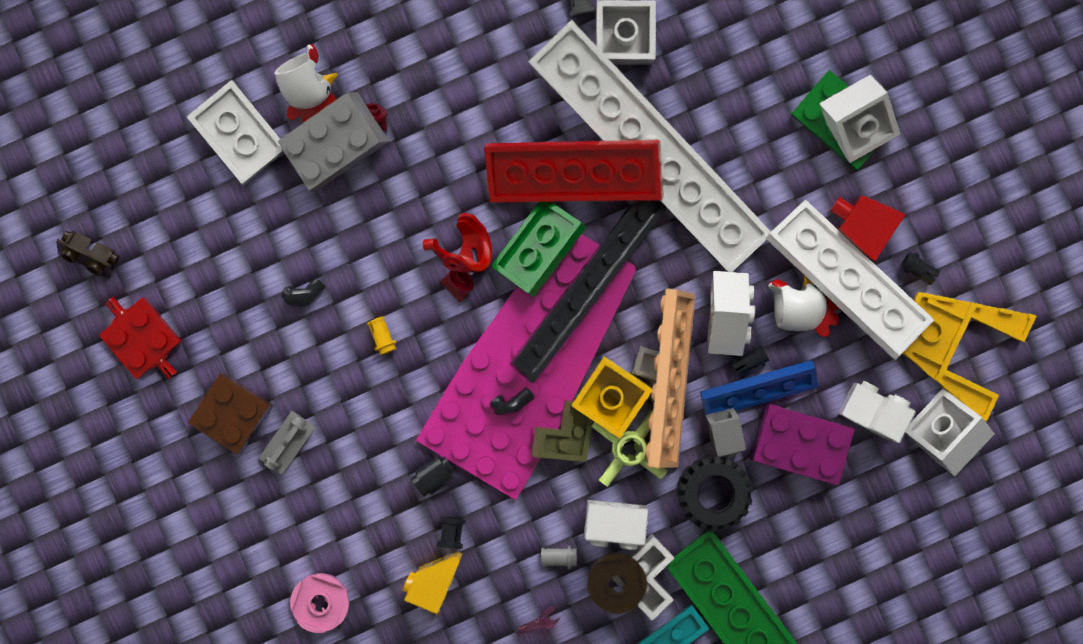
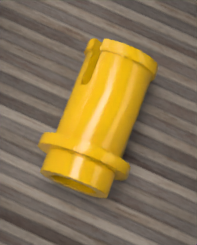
(381, 336)

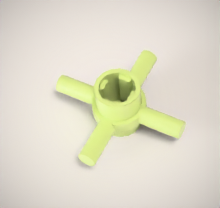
(628, 460)

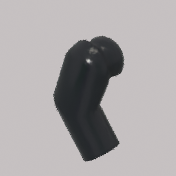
(302, 297)

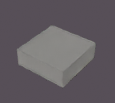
(645, 364)

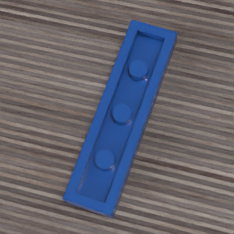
(760, 388)

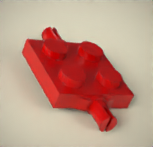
(140, 338)

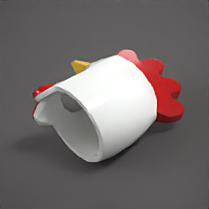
(303, 86)
(804, 308)

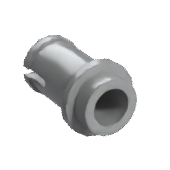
(559, 557)

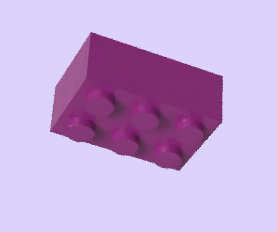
(802, 444)

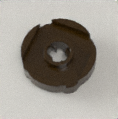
(606, 596)

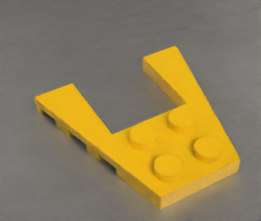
(939, 341)

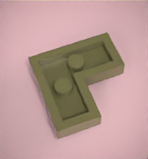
(566, 443)

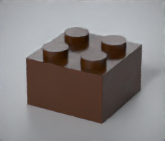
(230, 413)

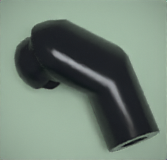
(513, 405)

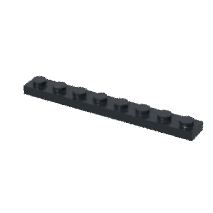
(586, 288)

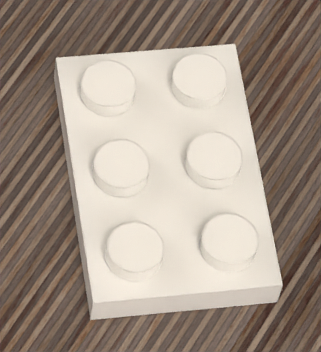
(236, 132)

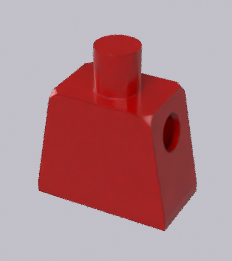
(867, 223)

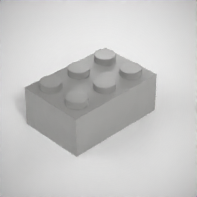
(333, 141)

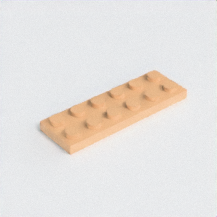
(671, 382)

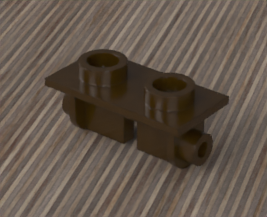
(74, 248)

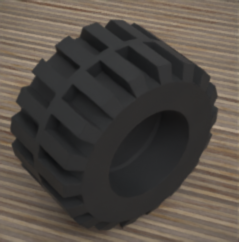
(737, 505)

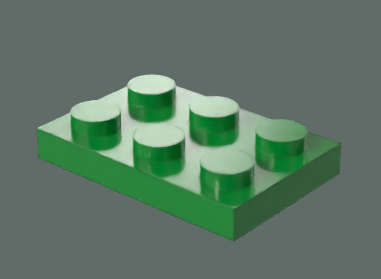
(810, 115)
(538, 247)

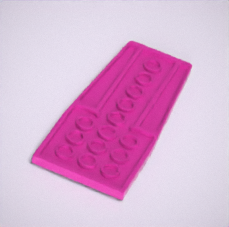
(501, 446)

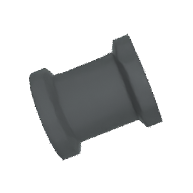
(581, 8)

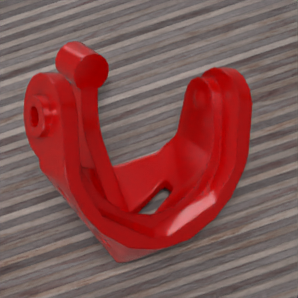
(473, 236)

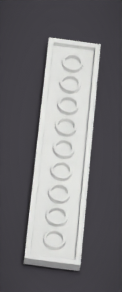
(621, 113)

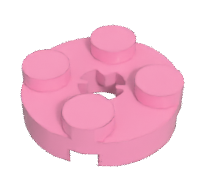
(335, 595)

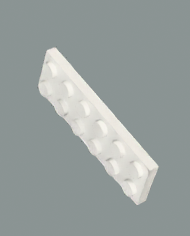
(850, 279)

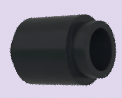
(433, 475)

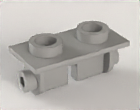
(286, 443)

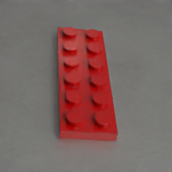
(574, 171)

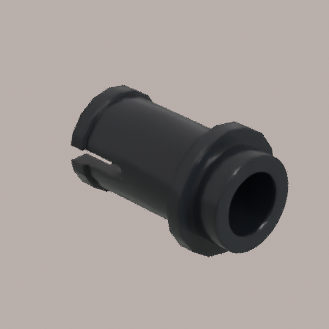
(919, 267)
(751, 360)

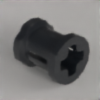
(451, 532)

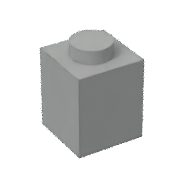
(725, 433)

